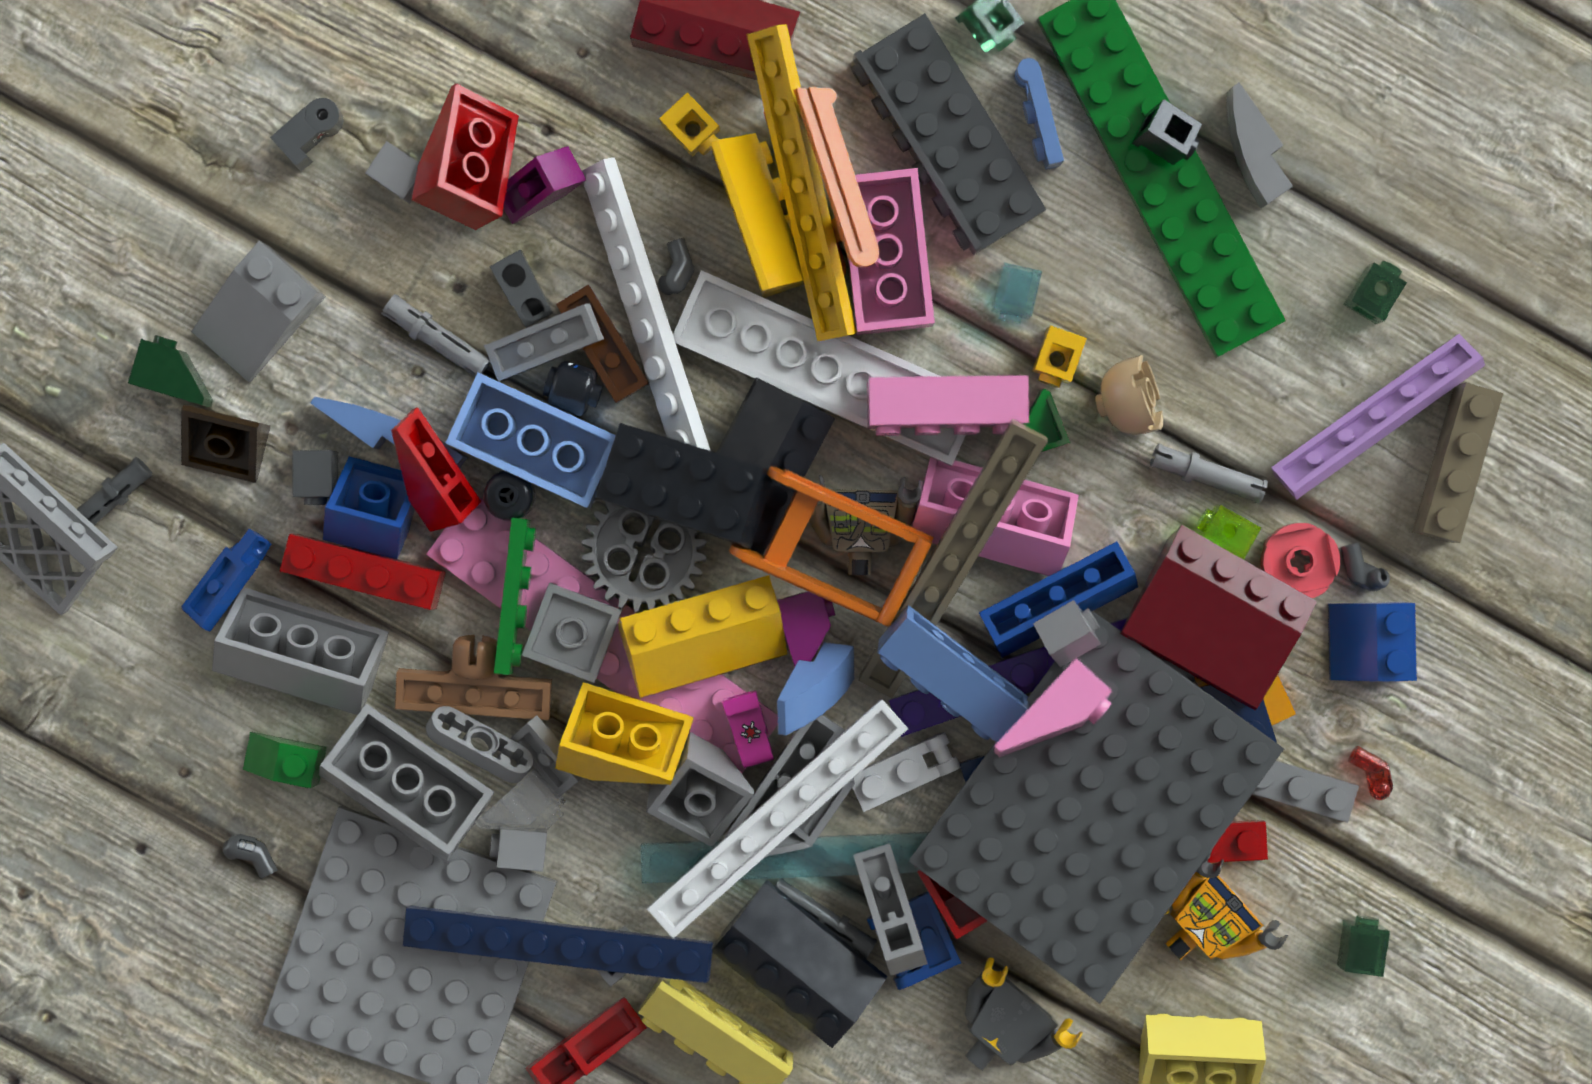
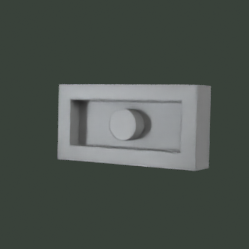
(544, 748)

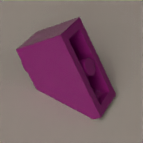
(542, 183)
(805, 623)

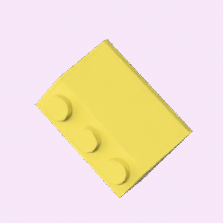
(1201, 1050)

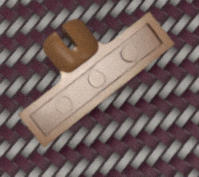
(473, 686)

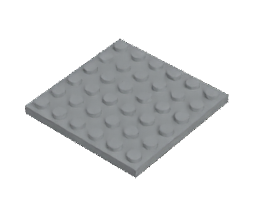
(393, 1004)

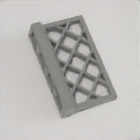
(62, 521)

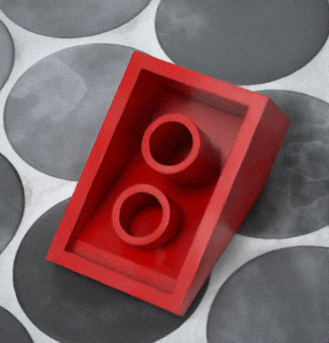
(467, 159)

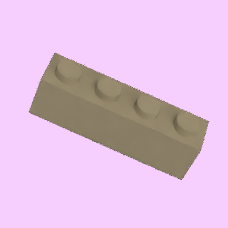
(1457, 462)

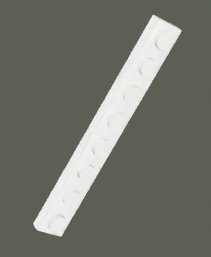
(643, 303)
(777, 818)

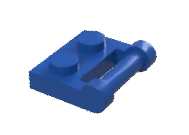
(934, 939)

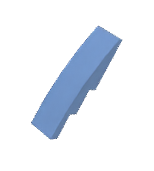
(369, 425)

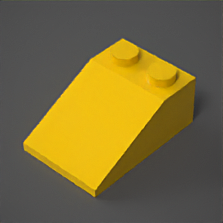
(621, 739)

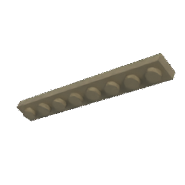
(963, 539)

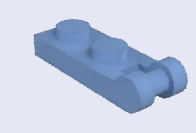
(1038, 112)

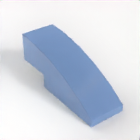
(815, 686)

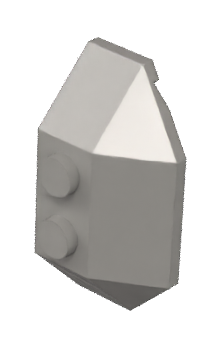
(797, 753)

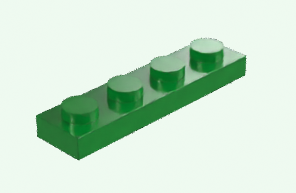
(512, 612)

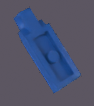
(225, 580)

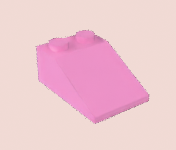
(1062, 708)

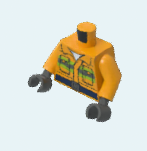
(1217, 919)

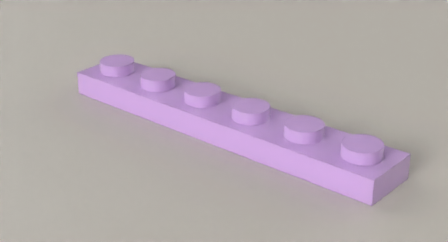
(1378, 416)

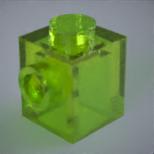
(1228, 530)

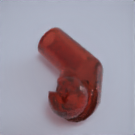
(1376, 771)

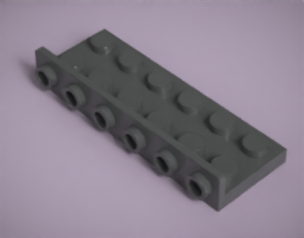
(947, 135)

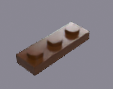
(609, 356)

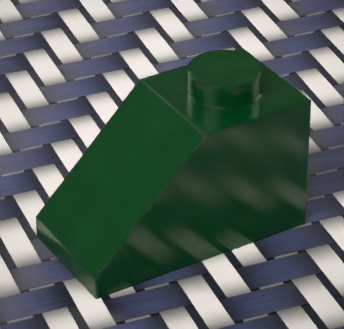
(168, 371)

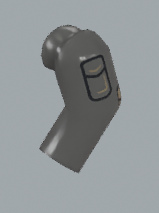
(250, 849)

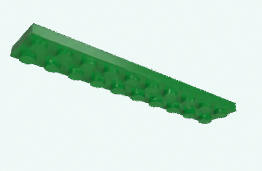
(1173, 200)

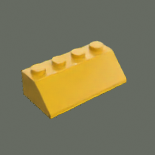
(758, 211)
(703, 636)

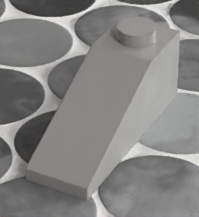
(890, 909)

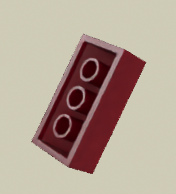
(708, 30)

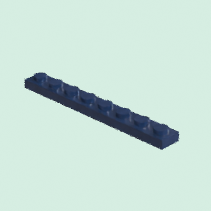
(558, 944)

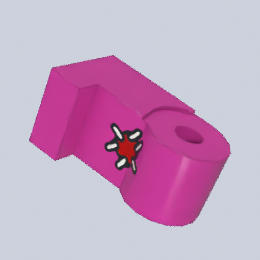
(748, 728)

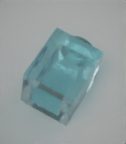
(1016, 293)

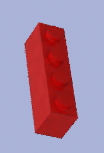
(362, 571)

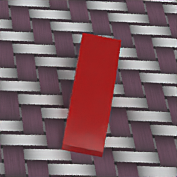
(588, 1045)

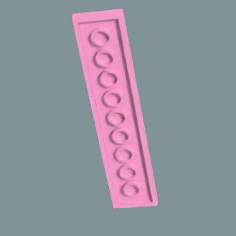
(478, 556)

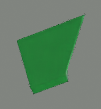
(1046, 420)

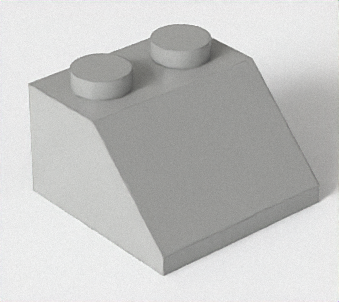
(703, 793)

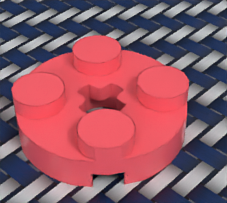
(1311, 542)

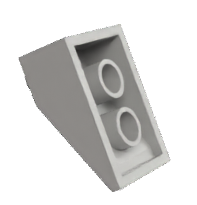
(257, 311)

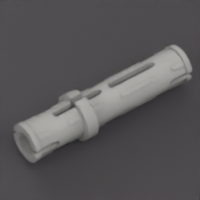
(430, 332)
(1193, 468)

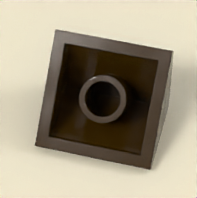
(222, 443)

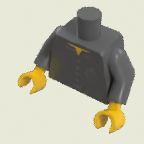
(1010, 1022)

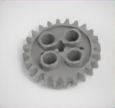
(612, 538)

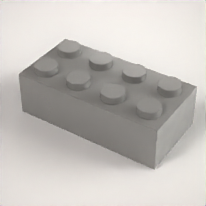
(405, 783)

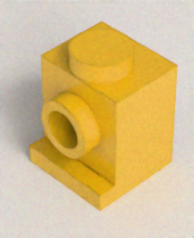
(687, 112)
(1062, 342)

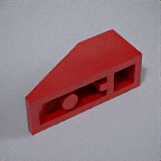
(431, 475)

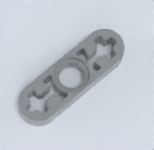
(463, 747)

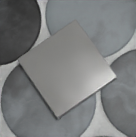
(572, 632)

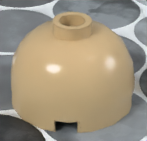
(1130, 397)

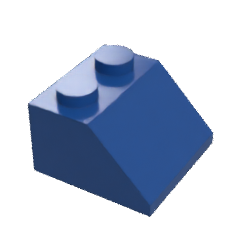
(369, 509)
(1372, 641)

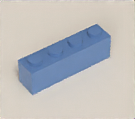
(952, 675)

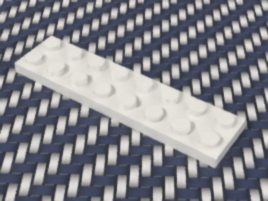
(784, 351)

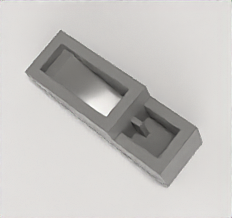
(1253, 147)

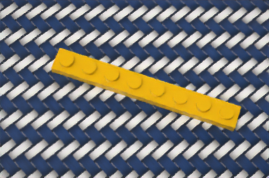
(801, 184)

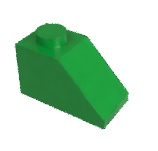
(284, 760)

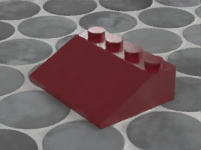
(1218, 617)

